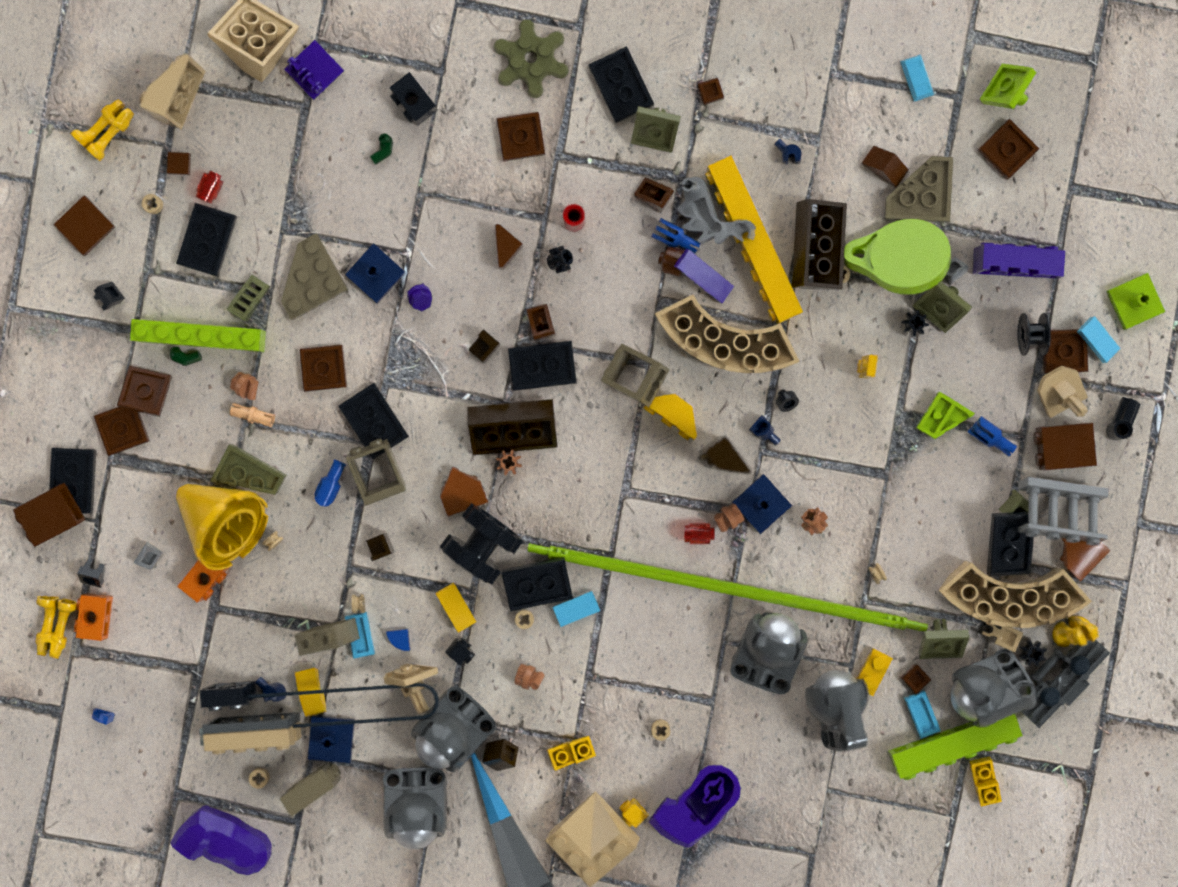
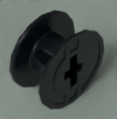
(1033, 334)

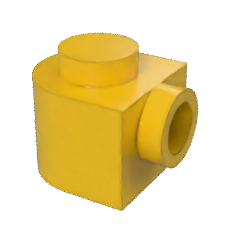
(633, 813)

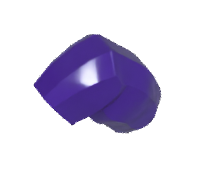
(697, 807)
(223, 841)

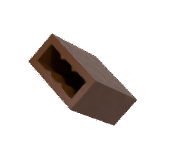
(1065, 446)
(48, 515)

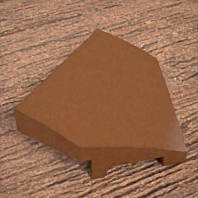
(461, 491)
(1082, 558)

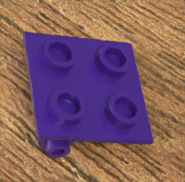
(313, 69)

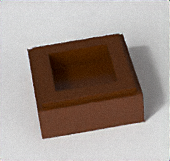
(710, 91)
(178, 163)
(915, 678)

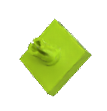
(1008, 86)
(1135, 301)

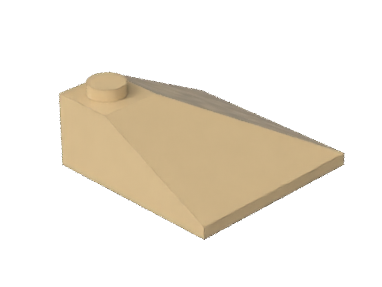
(253, 37)

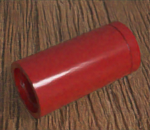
(574, 209)

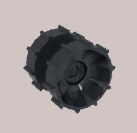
(480, 545)

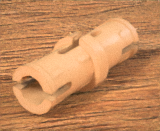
(252, 415)

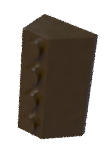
(819, 245)
(512, 427)
(723, 456)

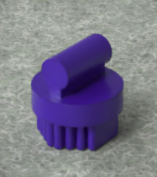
(420, 297)

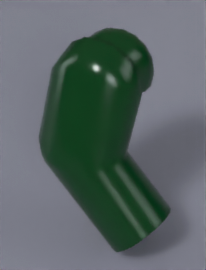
(385, 149)
(182, 358)

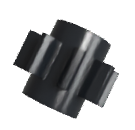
(559, 259)
(919, 319)
(1038, 655)

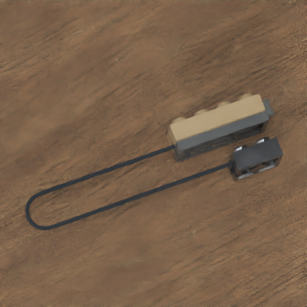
(268, 730)

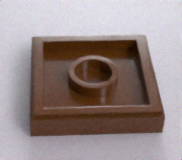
(521, 136)
(1008, 149)
(84, 225)
(1066, 350)
(323, 368)
(144, 391)
(121, 430)

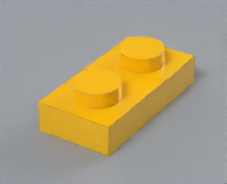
(867, 366)
(874, 669)

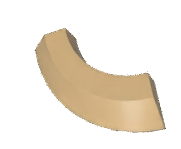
(724, 345)
(1014, 603)

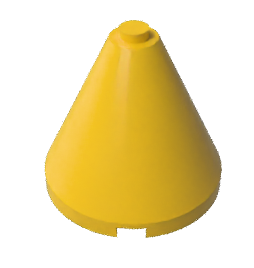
(221, 522)

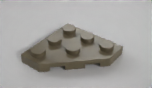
(924, 193)
(311, 278)

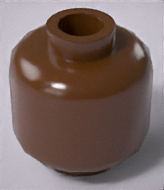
(668, 260)

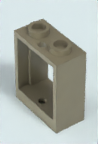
(650, 383)
(385, 490)
(327, 636)
(311, 788)

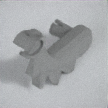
(704, 217)

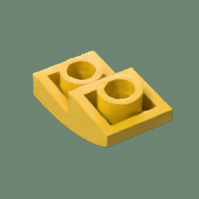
(455, 607)
(311, 703)
(571, 752)
(985, 781)

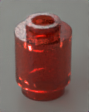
(209, 187)
(699, 533)

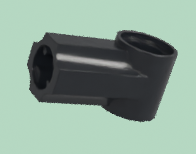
(1123, 417)

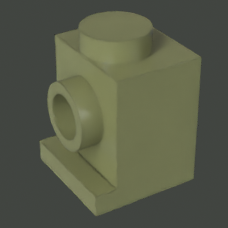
(1015, 503)

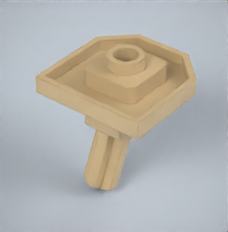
(1061, 391)
(410, 674)

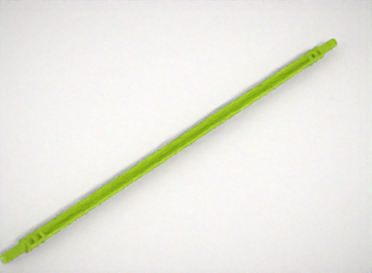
(728, 587)

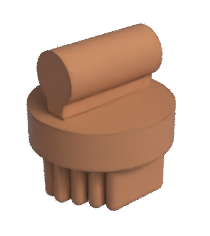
(245, 385)
(729, 517)
(528, 677)

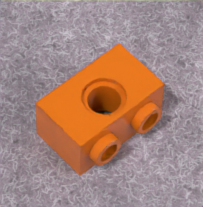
(195, 587)
(101, 606)

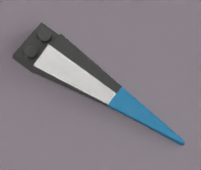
(516, 856)

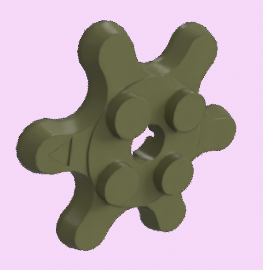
(534, 72)

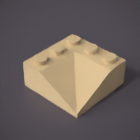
(173, 91)
(592, 839)

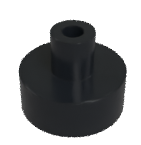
(787, 400)

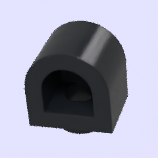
(460, 651)

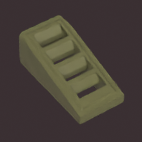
(242, 293)

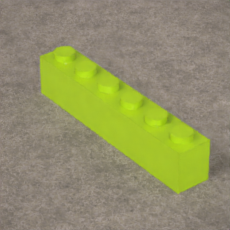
(197, 335)
(952, 745)

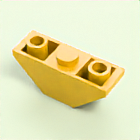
(674, 413)

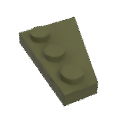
(247, 471)

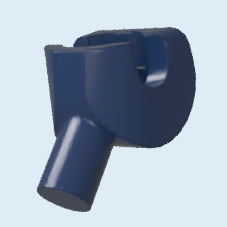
(789, 151)
(764, 430)
(271, 688)

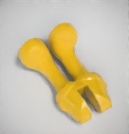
(111, 115)
(1077, 634)
(47, 636)

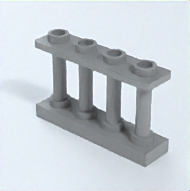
(1073, 493)

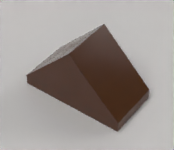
(885, 165)
(654, 194)
(507, 246)
(541, 322)

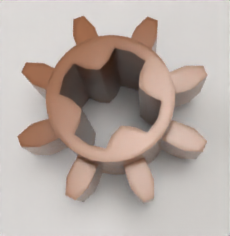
(503, 465)
(814, 521)

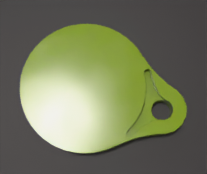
(902, 256)

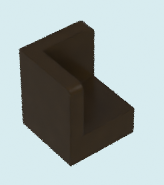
(484, 346)
(380, 546)
(500, 754)

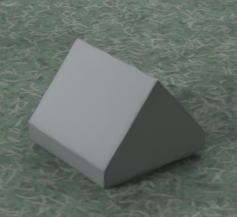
(956, 270)
(148, 556)

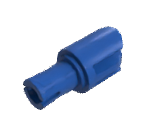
(678, 238)
(991, 436)
(329, 485)

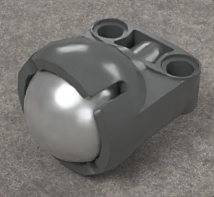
(769, 652)
(992, 689)
(839, 704)
(452, 731)
(415, 807)

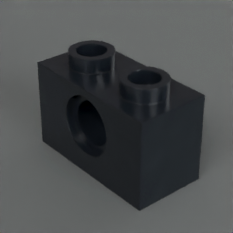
(407, 87)

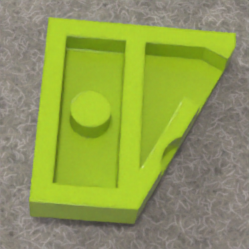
(942, 416)

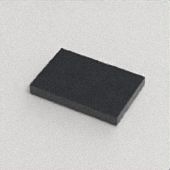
(621, 84)
(206, 239)
(542, 365)
(373, 418)
(77, 471)
(1008, 549)
(537, 584)

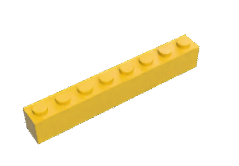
(758, 252)

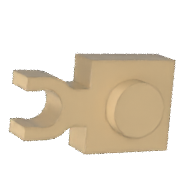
(1005, 637)

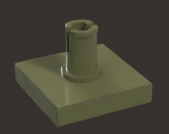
(655, 129)
(942, 306)
(943, 642)

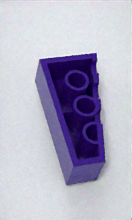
(1018, 261)

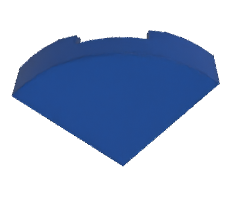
(399, 639)
(102, 716)

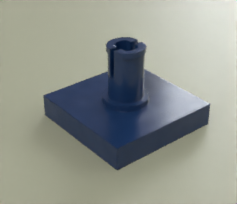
(375, 273)
(762, 503)
(331, 742)

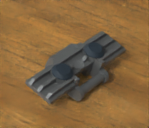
(1069, 684)

